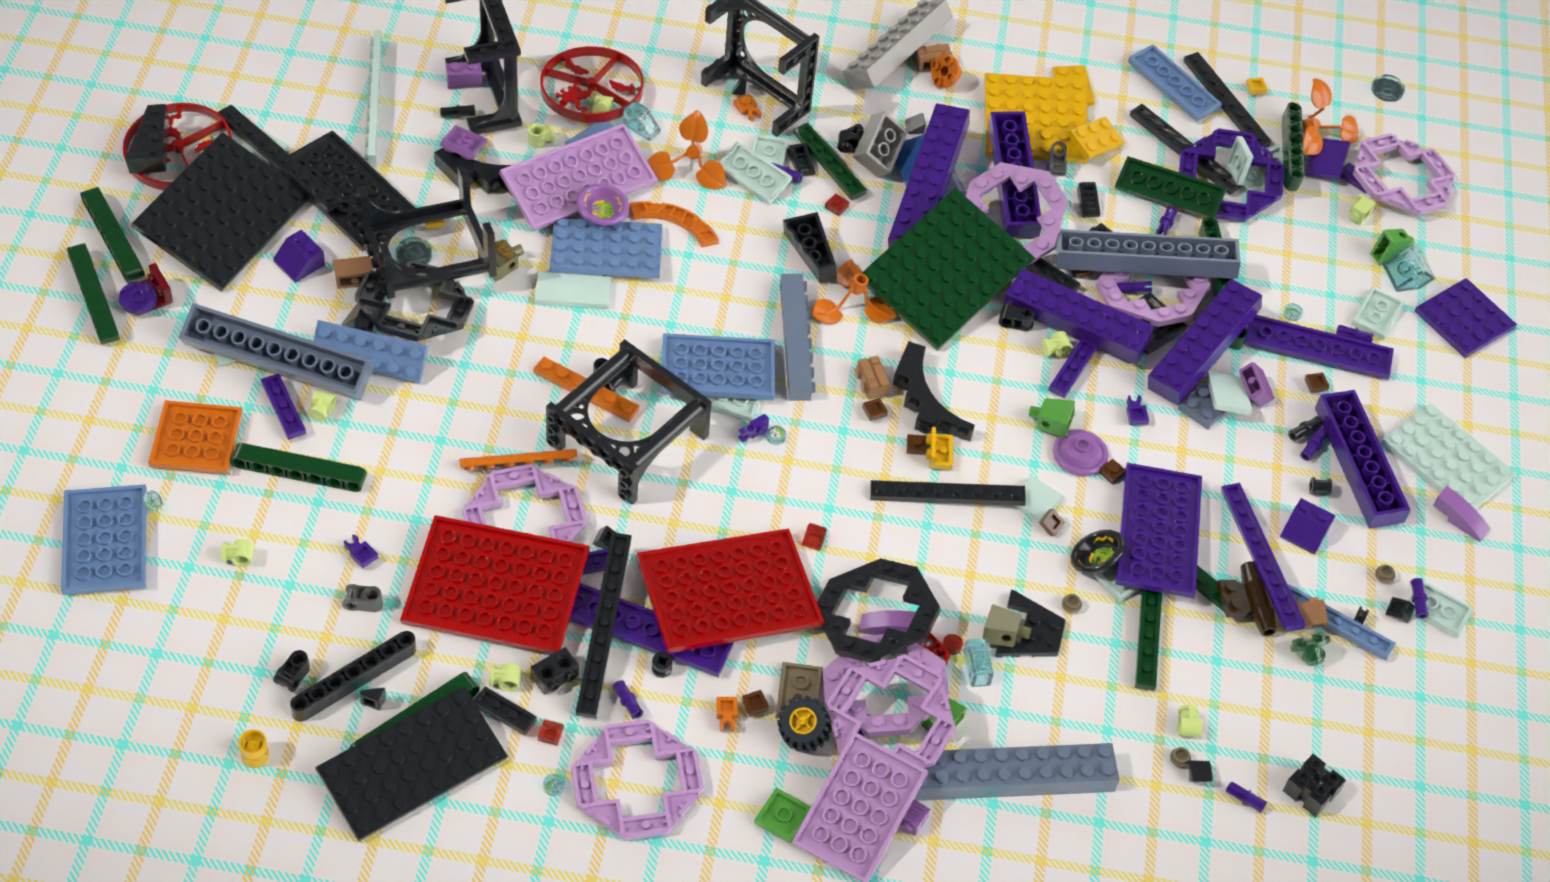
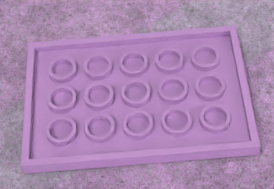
(860, 807)

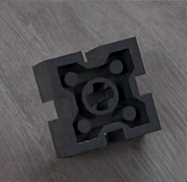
(1314, 785)

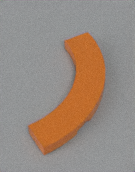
(678, 216)

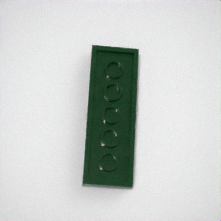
(1170, 188)

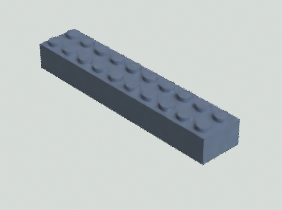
(1148, 254)
(276, 351)
(1021, 772)

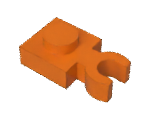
(747, 105)
(726, 711)

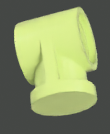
(602, 104)
(540, 134)
(1058, 344)
(321, 404)
(239, 553)
(506, 677)
(1188, 722)

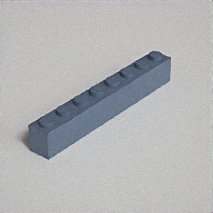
(796, 338)

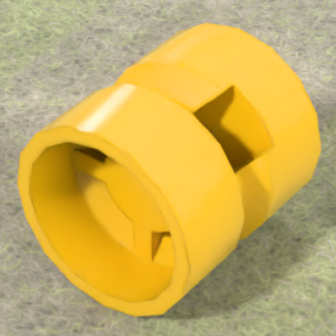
(253, 748)

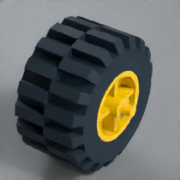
(804, 724)

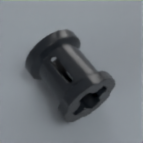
(1320, 486)

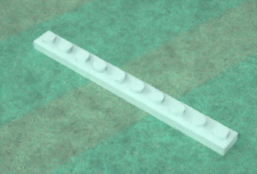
(373, 102)

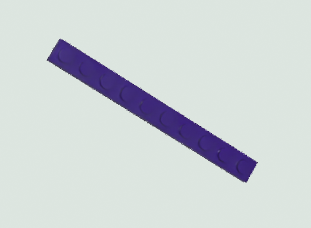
(1263, 558)

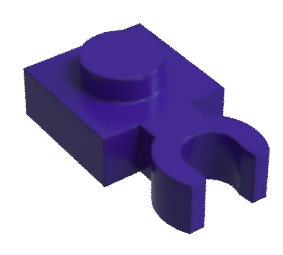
(1136, 413)
(756, 427)
(362, 553)

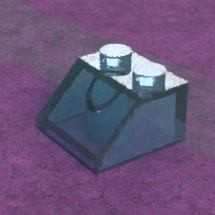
(1408, 270)

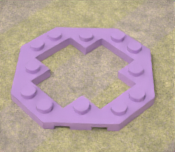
(1023, 178)
(1397, 197)
(1189, 299)
(546, 485)
(880, 675)
(888, 723)
(609, 811)

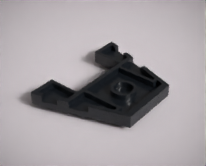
(1045, 629)

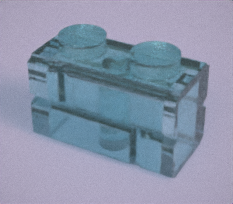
(978, 662)

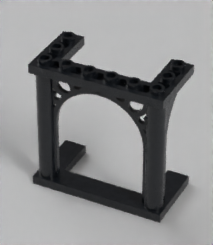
(734, 65)
(503, 85)
(399, 277)
(631, 467)

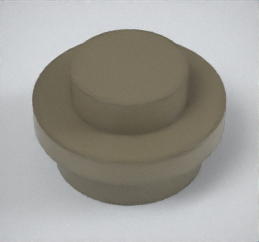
(1385, 573)
(1071, 603)
(1180, 757)

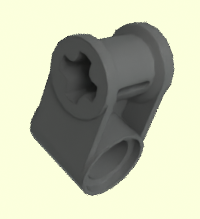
(1057, 162)
(362, 597)

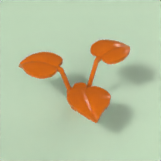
(695, 129)
(1312, 141)
(850, 275)

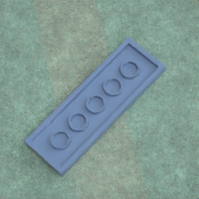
(1174, 82)
(388, 354)

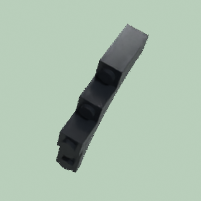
(481, 173)
(920, 398)

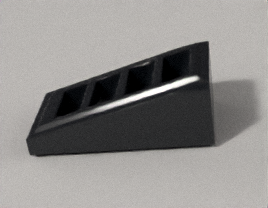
(801, 148)
(1088, 193)

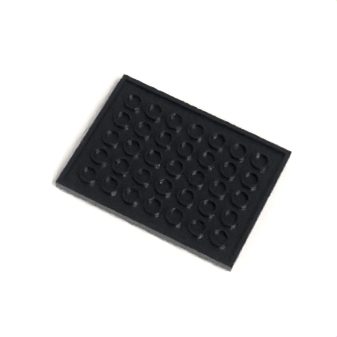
(220, 211)

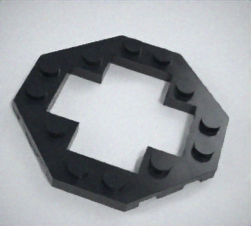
(432, 326)
(893, 640)

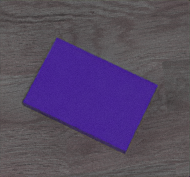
(1329, 161)

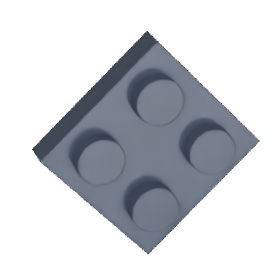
(1200, 407)

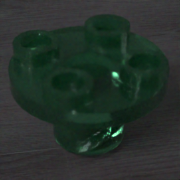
(1311, 648)

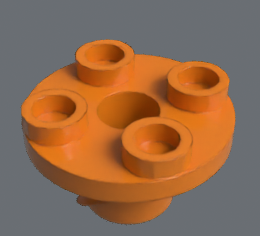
(945, 71)

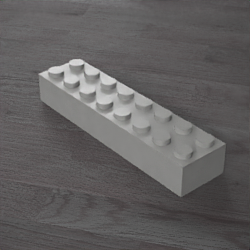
(897, 44)

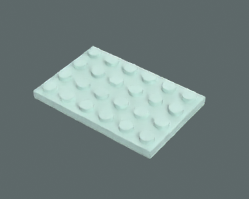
(1448, 456)

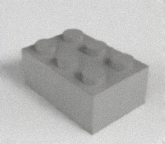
(880, 144)

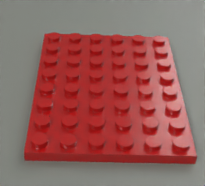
(495, 584)
(728, 590)

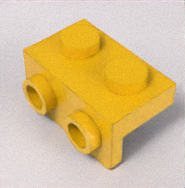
(940, 450)

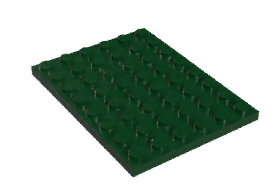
(946, 268)

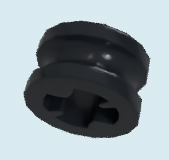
(1361, 615)

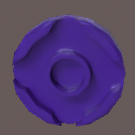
(137, 298)

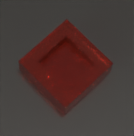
(837, 204)
(550, 732)

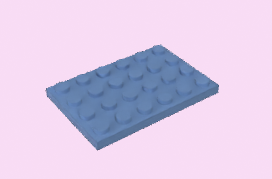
(613, 250)
(722, 365)
(104, 540)

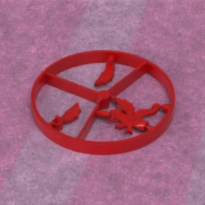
(576, 94)
(178, 144)

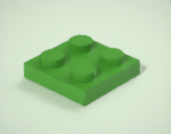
(782, 815)

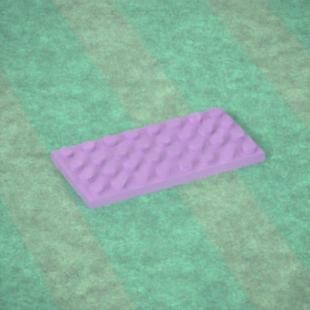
(551, 182)

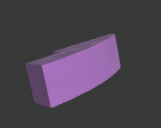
(1461, 514)
(879, 621)

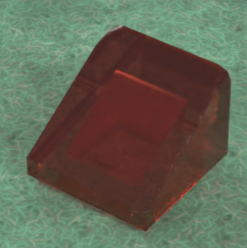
(814, 536)

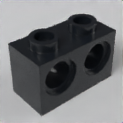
(551, 667)

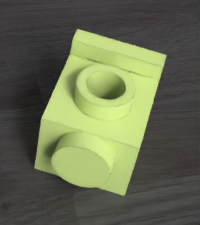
(1361, 209)

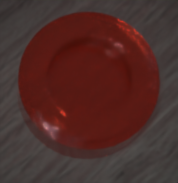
(953, 643)

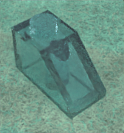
(640, 120)

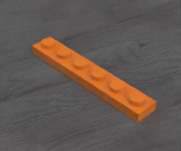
(570, 380)
(510, 459)

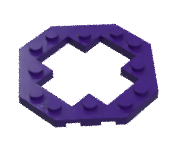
(1262, 157)

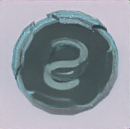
(1388, 88)
(414, 250)

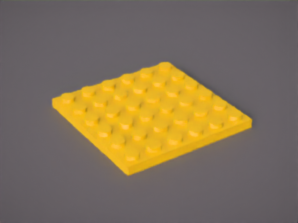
(1050, 108)

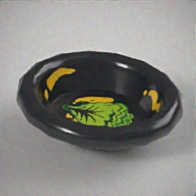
(1098, 551)

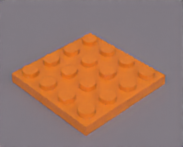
(195, 437)

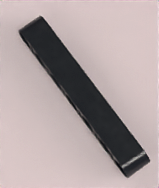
(348, 684)

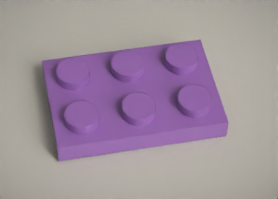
(463, 142)

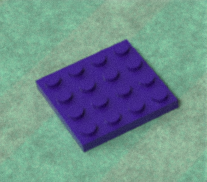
(1465, 317)

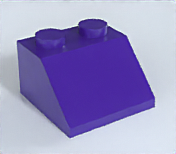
(299, 256)
(1307, 526)

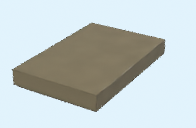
(798, 681)

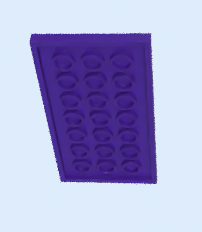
(1160, 530)

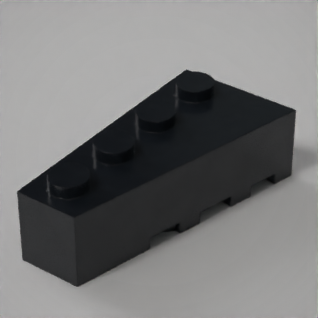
(150, 144)
(811, 244)

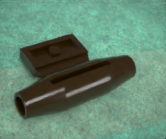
(1248, 598)

